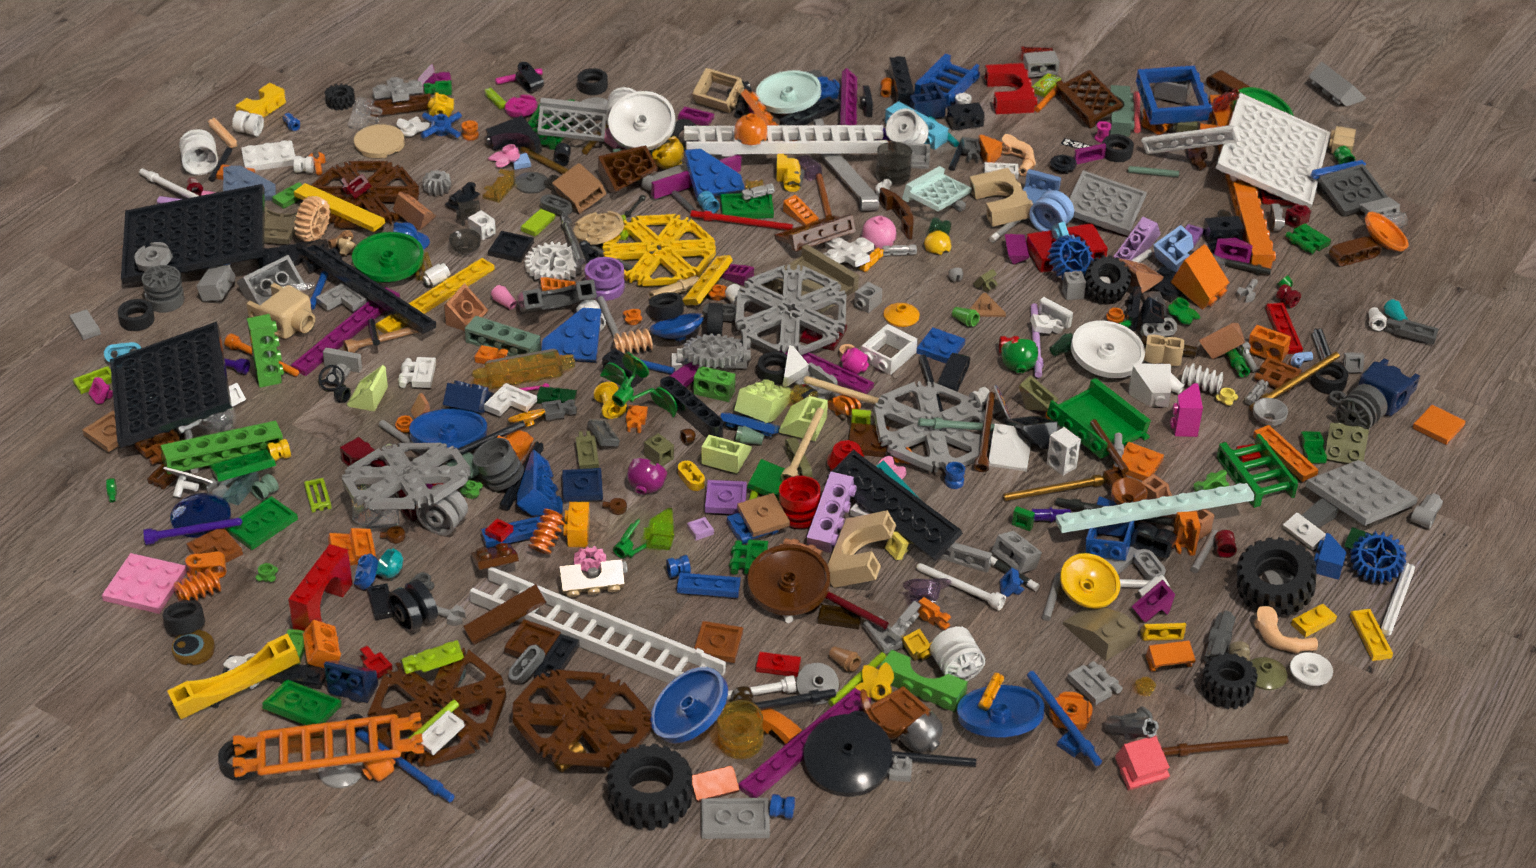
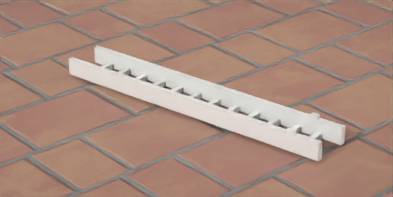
(605, 620)

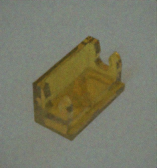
(500, 187)

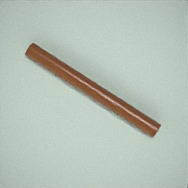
(823, 194)

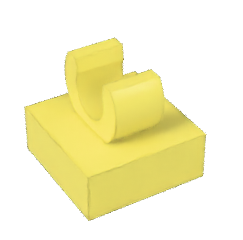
(897, 546)

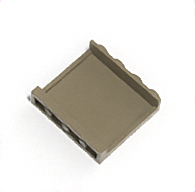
(822, 264)

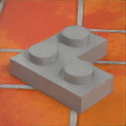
(341, 295)

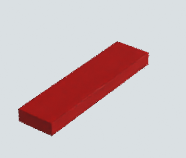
(1282, 323)

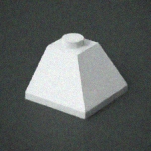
(1151, 384)
(1009, 448)

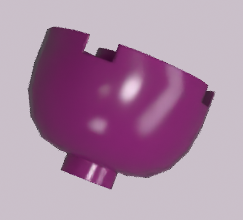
(645, 476)

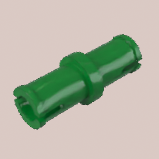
(1238, 362)

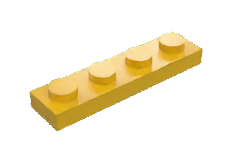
(707, 280)

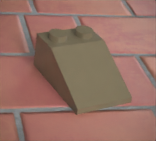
(1103, 630)

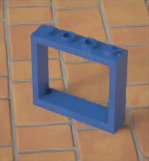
(1172, 114)

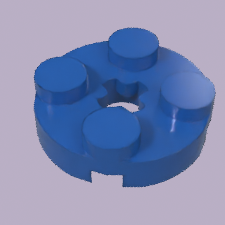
(829, 88)

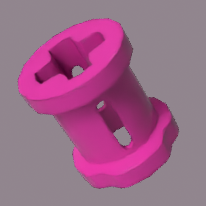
(1103, 131)

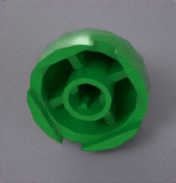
(1020, 355)

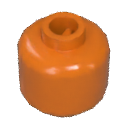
(378, 769)

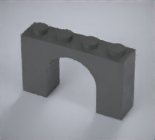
(537, 300)

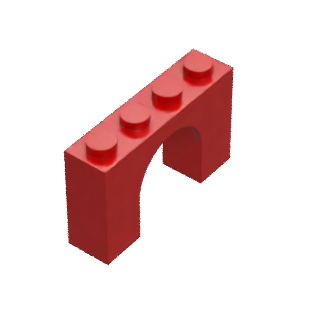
(1012, 76)
(1041, 242)
(328, 574)

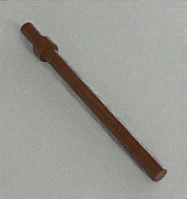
(1184, 749)

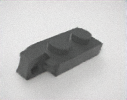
(1412, 330)

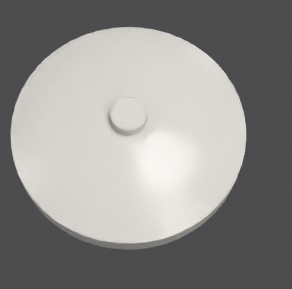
(641, 120)
(1107, 348)

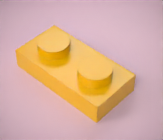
(1314, 620)

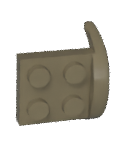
(279, 227)

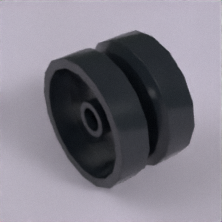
(413, 605)

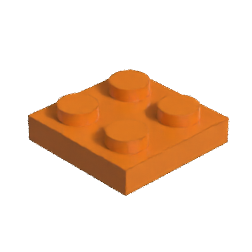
(1141, 461)

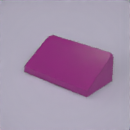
(1017, 247)

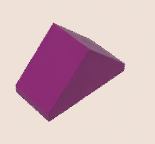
(1233, 249)

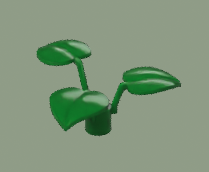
(625, 393)

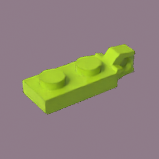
(433, 658)

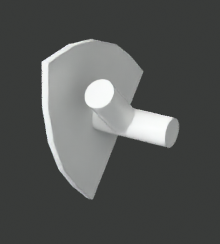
(182, 483)

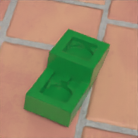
(1313, 446)

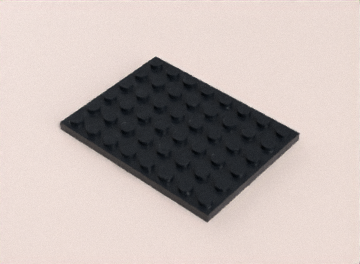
(198, 230)
(169, 384)

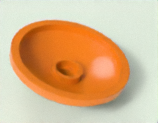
(1385, 232)

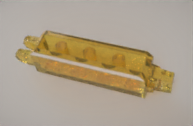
(522, 368)

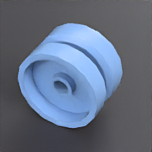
(1050, 210)

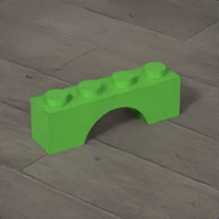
(941, 691)

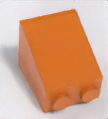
(1201, 278)

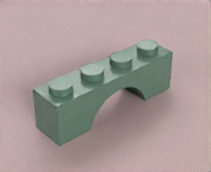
(1122, 120)

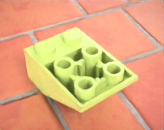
(763, 400)

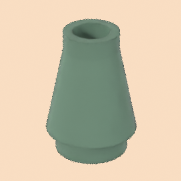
(748, 436)

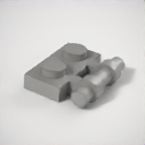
(1089, 684)

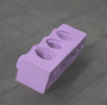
(836, 485)

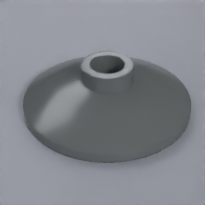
(531, 182)

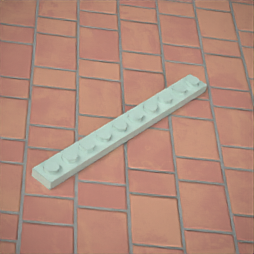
(1154, 507)

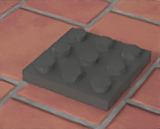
(1351, 188)

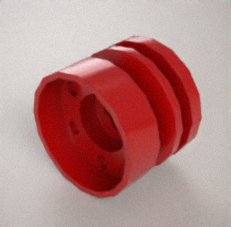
(799, 500)

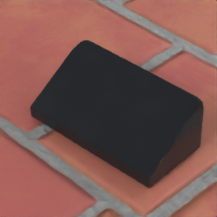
(1152, 311)

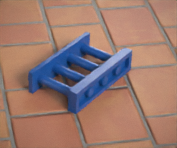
(939, 71)

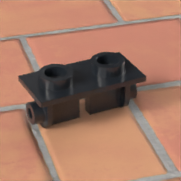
(465, 195)

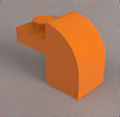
(520, 442)

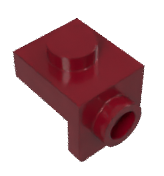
(356, 186)

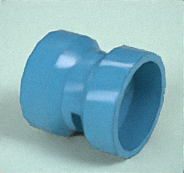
(708, 202)

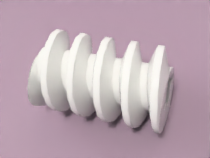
(1202, 378)

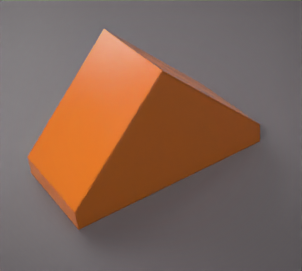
(990, 149)

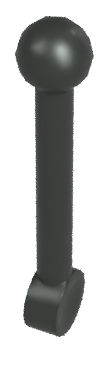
(628, 213)

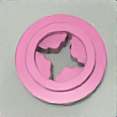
(597, 554)

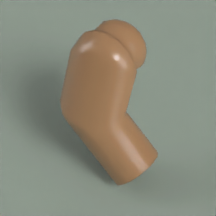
(332, 243)

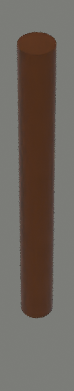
(1110, 448)

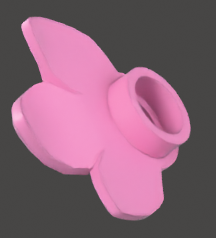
(509, 154)

